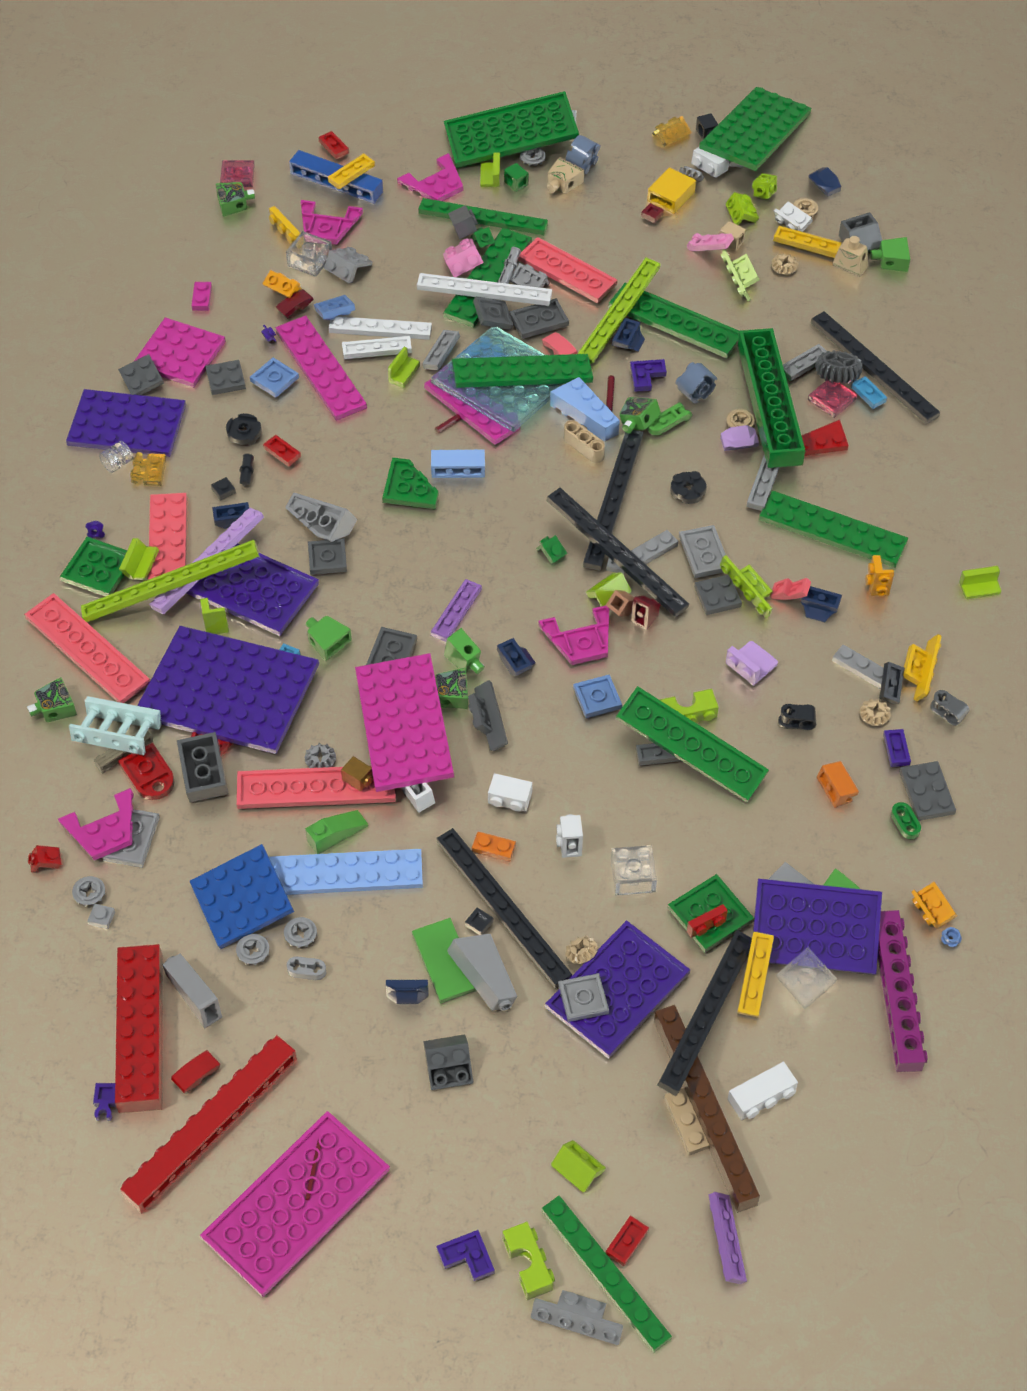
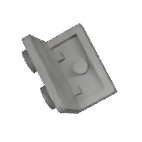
(345, 263)

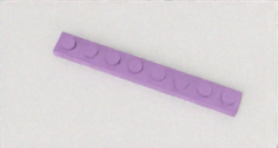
(225, 541)

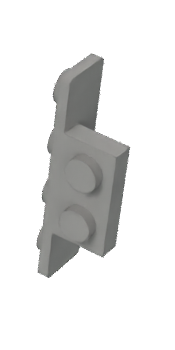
(578, 1315)

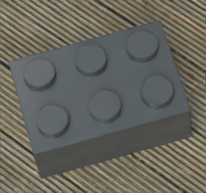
(202, 767)

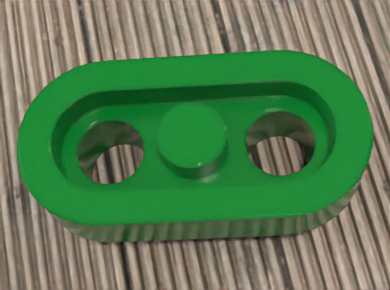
(905, 822)

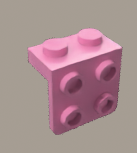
(462, 257)

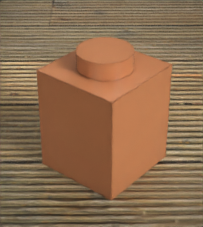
(621, 603)

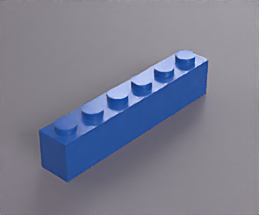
(318, 169)

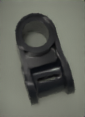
(799, 717)

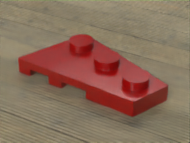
(825, 439)

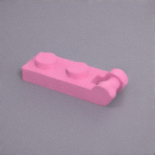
(710, 242)

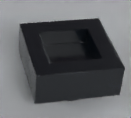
(223, 488)
(479, 921)

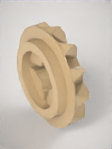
(807, 204)
(788, 268)
(741, 415)
(881, 717)
(585, 954)

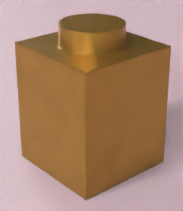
(357, 774)

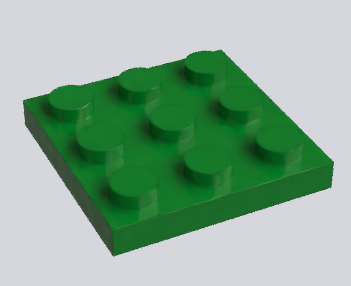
(95, 567)
(704, 899)

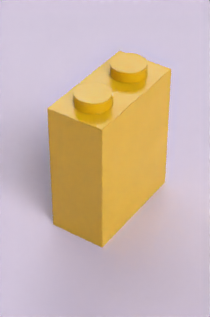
(671, 190)

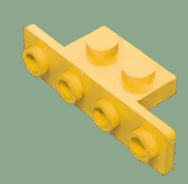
(920, 666)

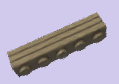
(111, 756)

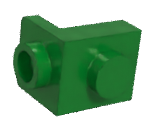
(483, 237)
(552, 548)

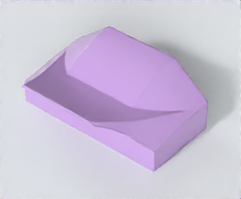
(739, 438)

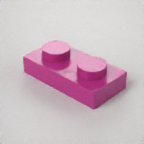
(201, 296)

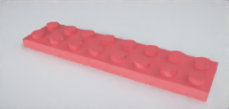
(87, 648)
(303, 788)

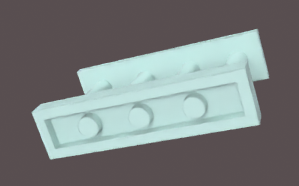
(118, 712)

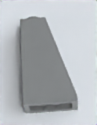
(484, 969)
(193, 990)

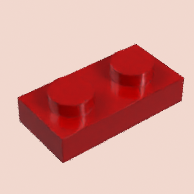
(333, 145)
(282, 450)
(706, 921)
(627, 1240)

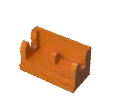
(837, 783)

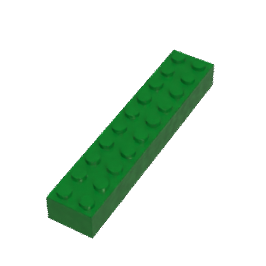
(771, 398)

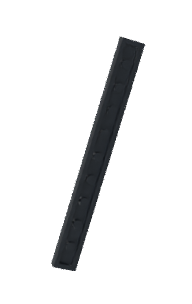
(876, 368)
(615, 494)
(617, 552)
(504, 908)
(705, 1014)

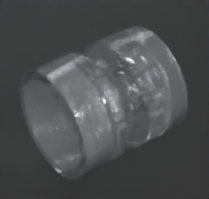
(116, 456)

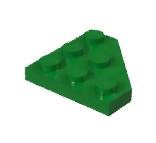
(408, 486)

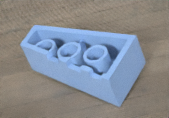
(586, 408)

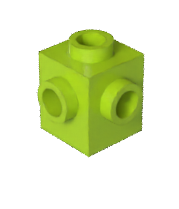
(765, 186)

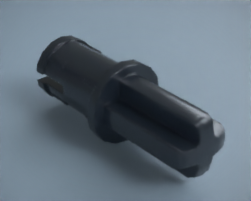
(246, 469)

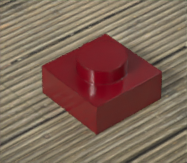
(652, 213)

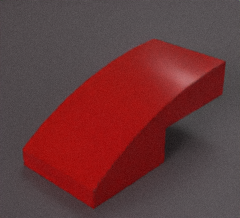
(194, 1071)

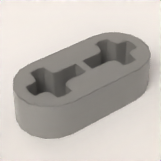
(306, 968)

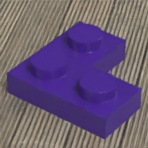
(643, 372)
(468, 1249)

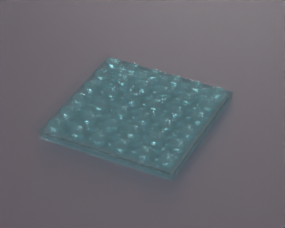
(503, 404)

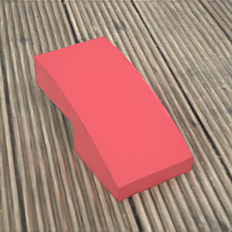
(559, 344)
(790, 590)

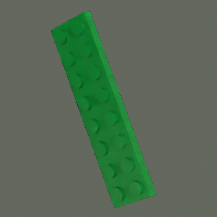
(462, 307)
(683, 323)
(521, 370)
(833, 528)
(692, 744)

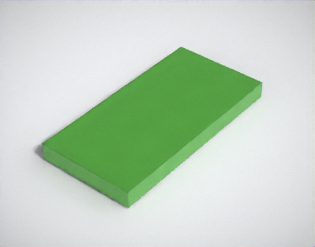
(443, 971)

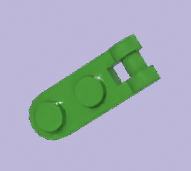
(669, 419)

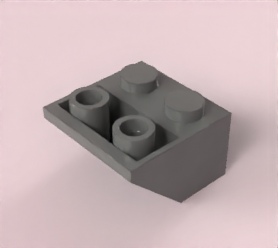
(865, 228)
(448, 1062)

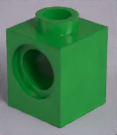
(516, 177)

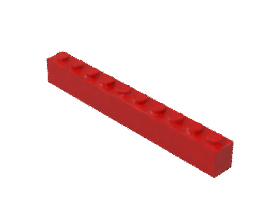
(208, 1124)

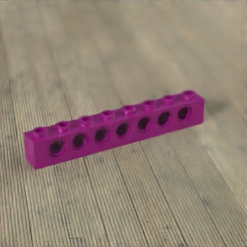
(905, 1059)

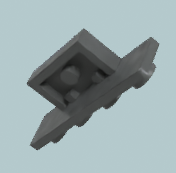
(487, 715)

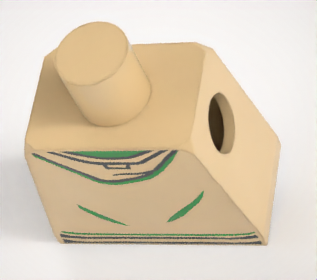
(564, 176)
(852, 256)

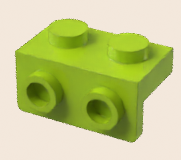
(741, 208)

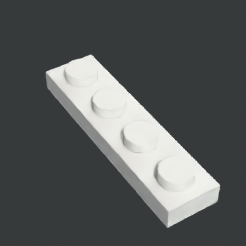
(375, 347)

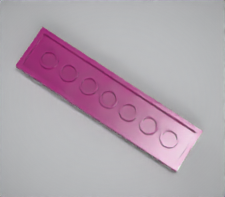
(321, 368)

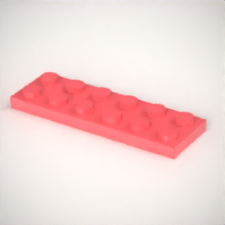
(568, 270)
(168, 532)

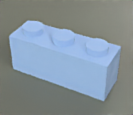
(458, 463)

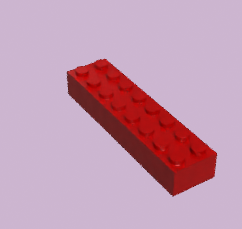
(139, 1029)

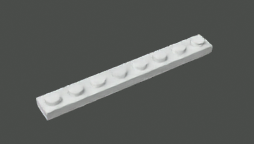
(484, 289)

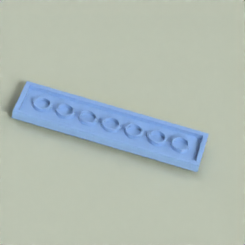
(349, 871)

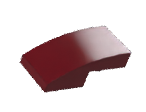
(299, 299)

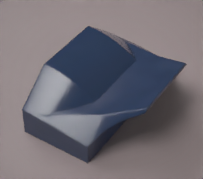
(826, 181)
(629, 335)
(228, 514)
(820, 604)
(514, 657)
(407, 991)

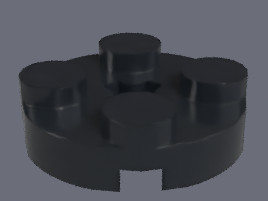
(247, 436)
(692, 479)

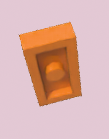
(493, 846)

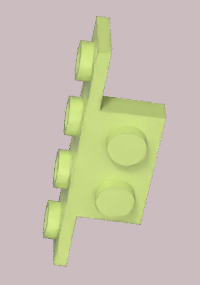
(743, 272)

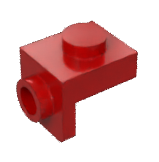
(44, 857)

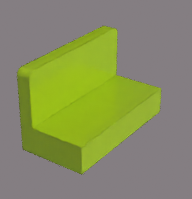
(491, 172)
(402, 368)
(138, 560)
(980, 582)
(604, 589)
(214, 619)
(577, 1165)

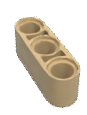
(584, 441)

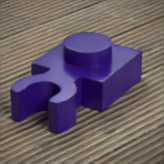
(104, 1099)

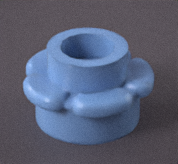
(951, 932)

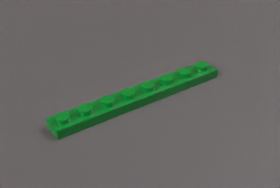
(486, 216)
(606, 1274)

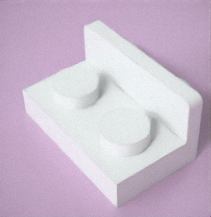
(792, 217)

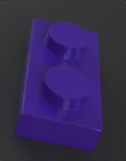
(897, 748)

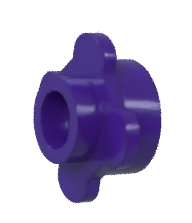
(268, 333)
(95, 525)

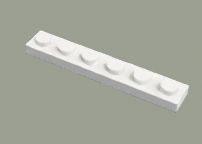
(380, 327)

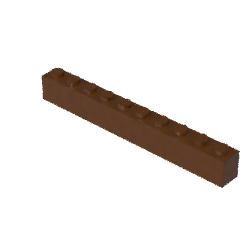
(711, 1118)

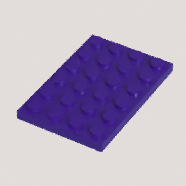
(139, 421)
(258, 592)
(830, 920)
(635, 982)

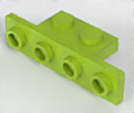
(750, 584)

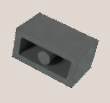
(463, 221)

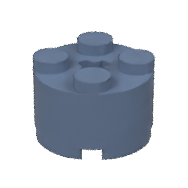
(583, 153)
(696, 382)

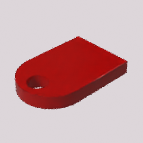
(147, 772)

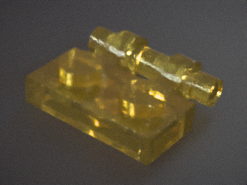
(154, 469)

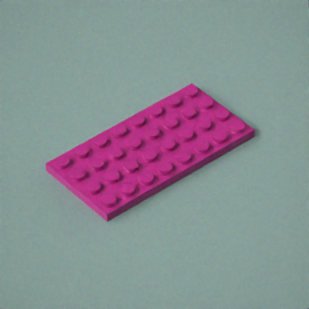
(404, 722)
(274, 1223)

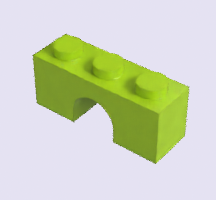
(703, 708)
(522, 1242)

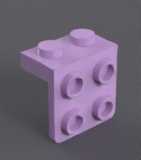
(751, 662)

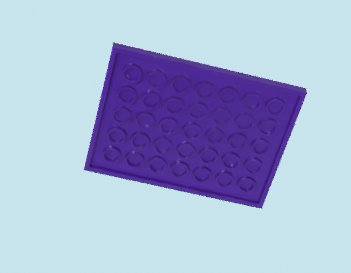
(229, 688)

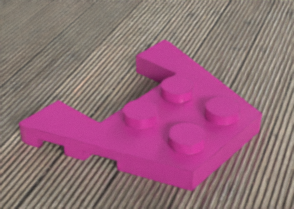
(439, 185)
(326, 226)
(581, 643)
(107, 833)

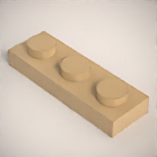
(686, 1122)

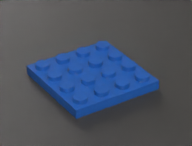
(241, 896)

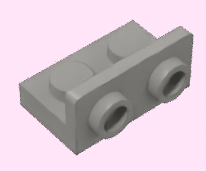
(526, 276)

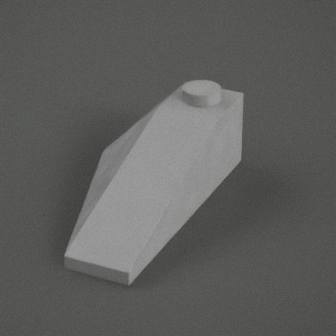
(322, 518)

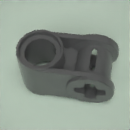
(950, 708)

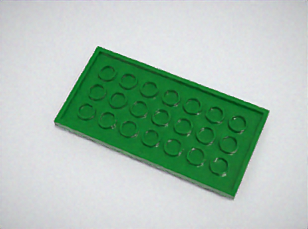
(755, 128)
(511, 129)

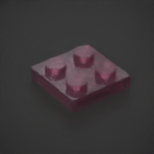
(238, 171)
(832, 397)

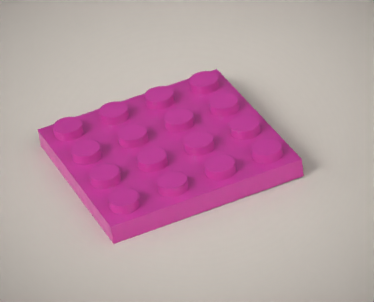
(182, 351)

